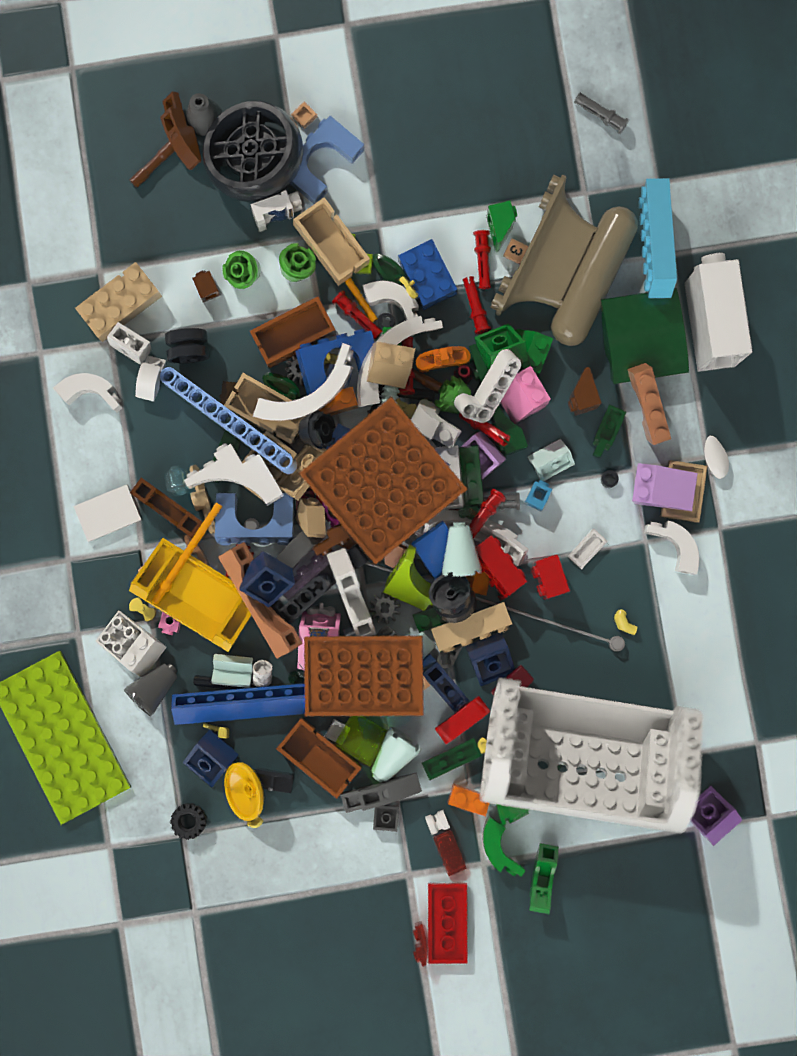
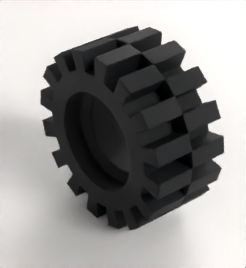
(177, 826)

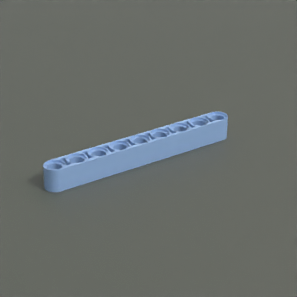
(235, 424)

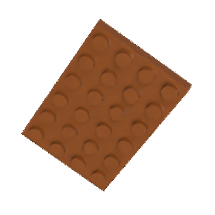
(363, 675)

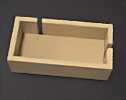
(331, 241)
(118, 301)
(245, 405)

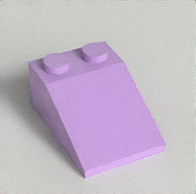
(489, 454)
(664, 487)

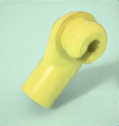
(622, 623)

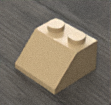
(390, 364)

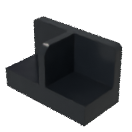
(275, 780)

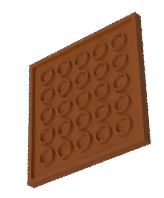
(383, 480)

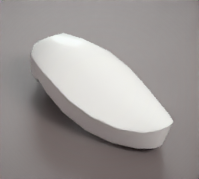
(716, 457)

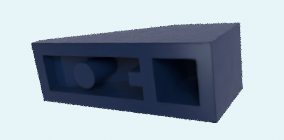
(443, 683)

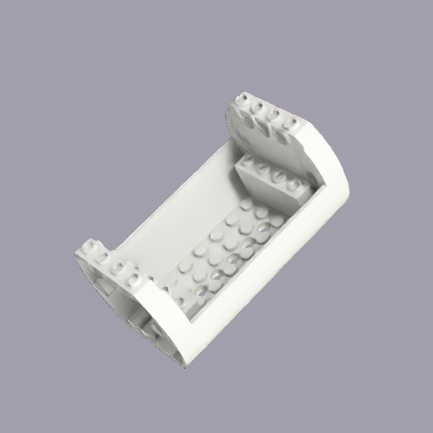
(647, 745)

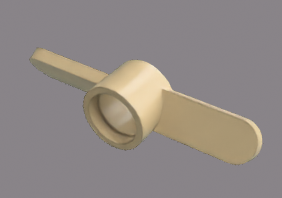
(201, 500)

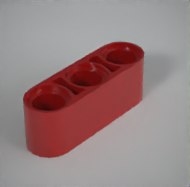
(462, 720)

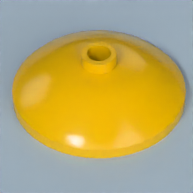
(244, 791)

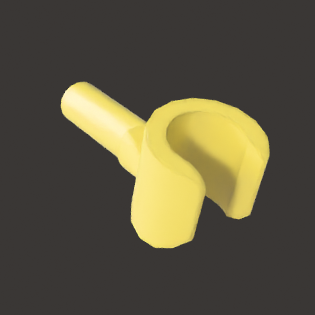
(223, 732)

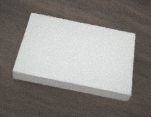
(107, 513)

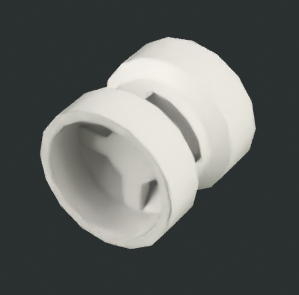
(262, 673)
(437, 822)

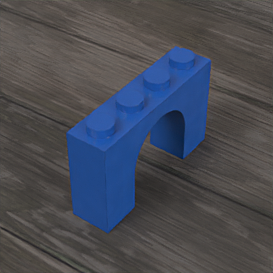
(312, 357)

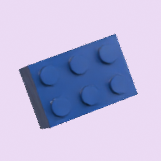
(429, 272)

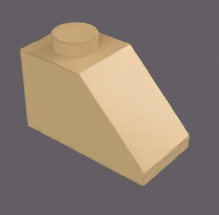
(311, 517)

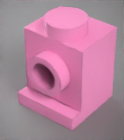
(169, 628)

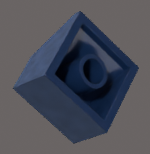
(267, 579)
(490, 658)
(210, 758)

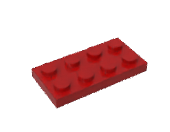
(447, 923)

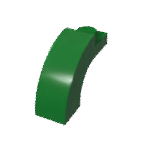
(492, 845)
(542, 878)

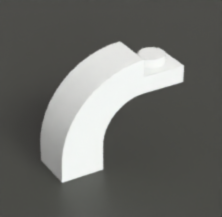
(390, 292)
(79, 384)
(433, 426)
(684, 543)

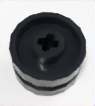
(187, 345)
(452, 598)

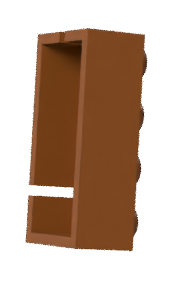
(284, 334)
(319, 758)

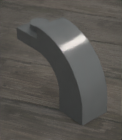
(298, 549)

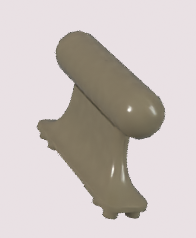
(569, 264)

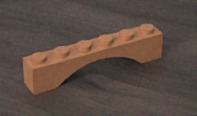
(278, 633)

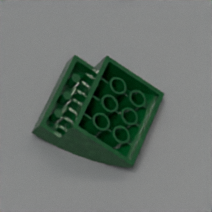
(644, 332)

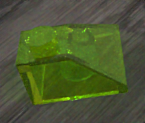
(361, 739)

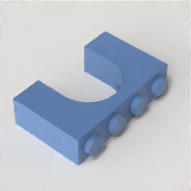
(328, 135)
(278, 530)

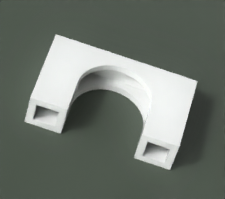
(350, 593)

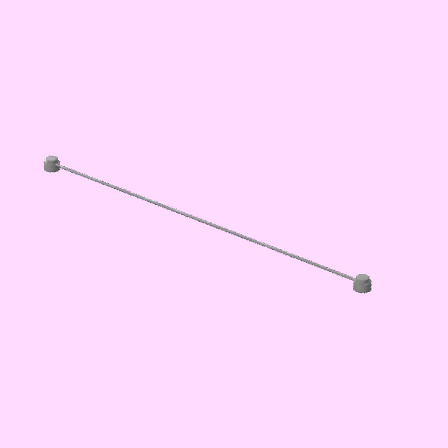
(615, 643)

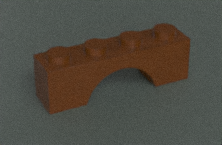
(166, 507)

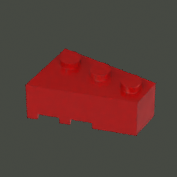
(499, 567)

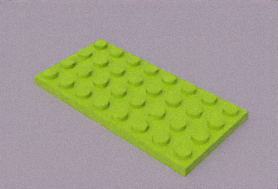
(61, 737)

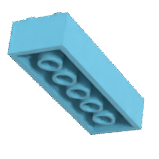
(658, 238)

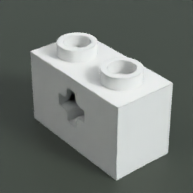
(129, 343)

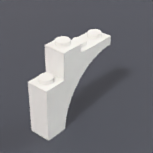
(230, 468)

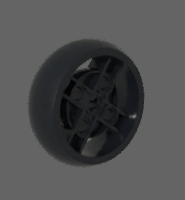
(233, 133)

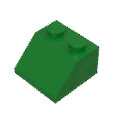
(500, 222)
(501, 338)
(537, 349)

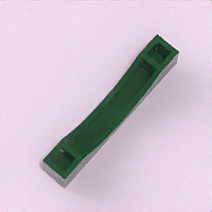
(500, 421)

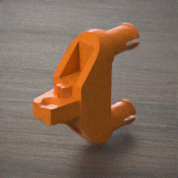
(442, 358)

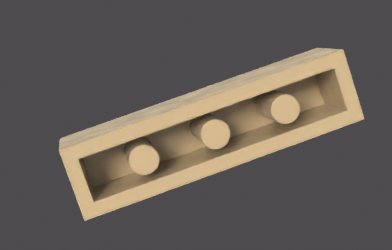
(477, 625)

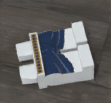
(275, 208)

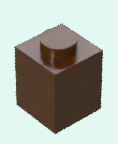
(205, 285)

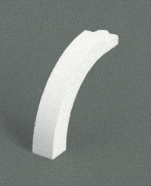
(369, 392)
(315, 401)
(506, 537)

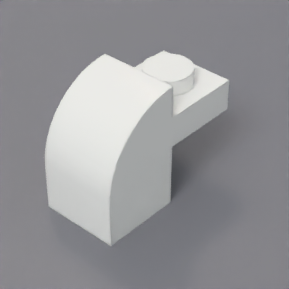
(149, 378)

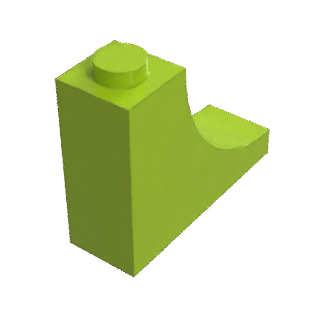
(407, 583)

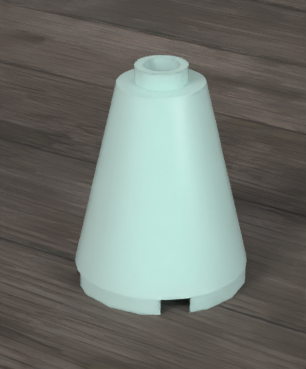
(460, 552)
(394, 754)

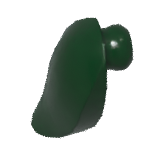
(388, 268)
(281, 385)

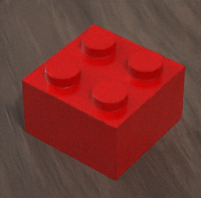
(550, 577)

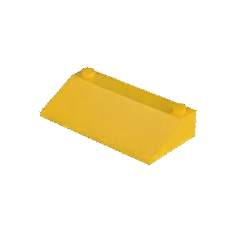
(198, 595)

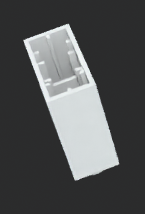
(717, 313)

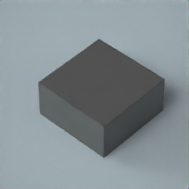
(386, 818)

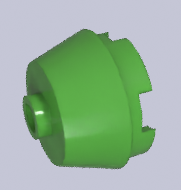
(297, 262)
(241, 269)
(449, 391)

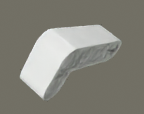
(492, 389)

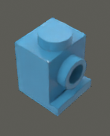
(534, 502)

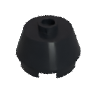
(317, 430)

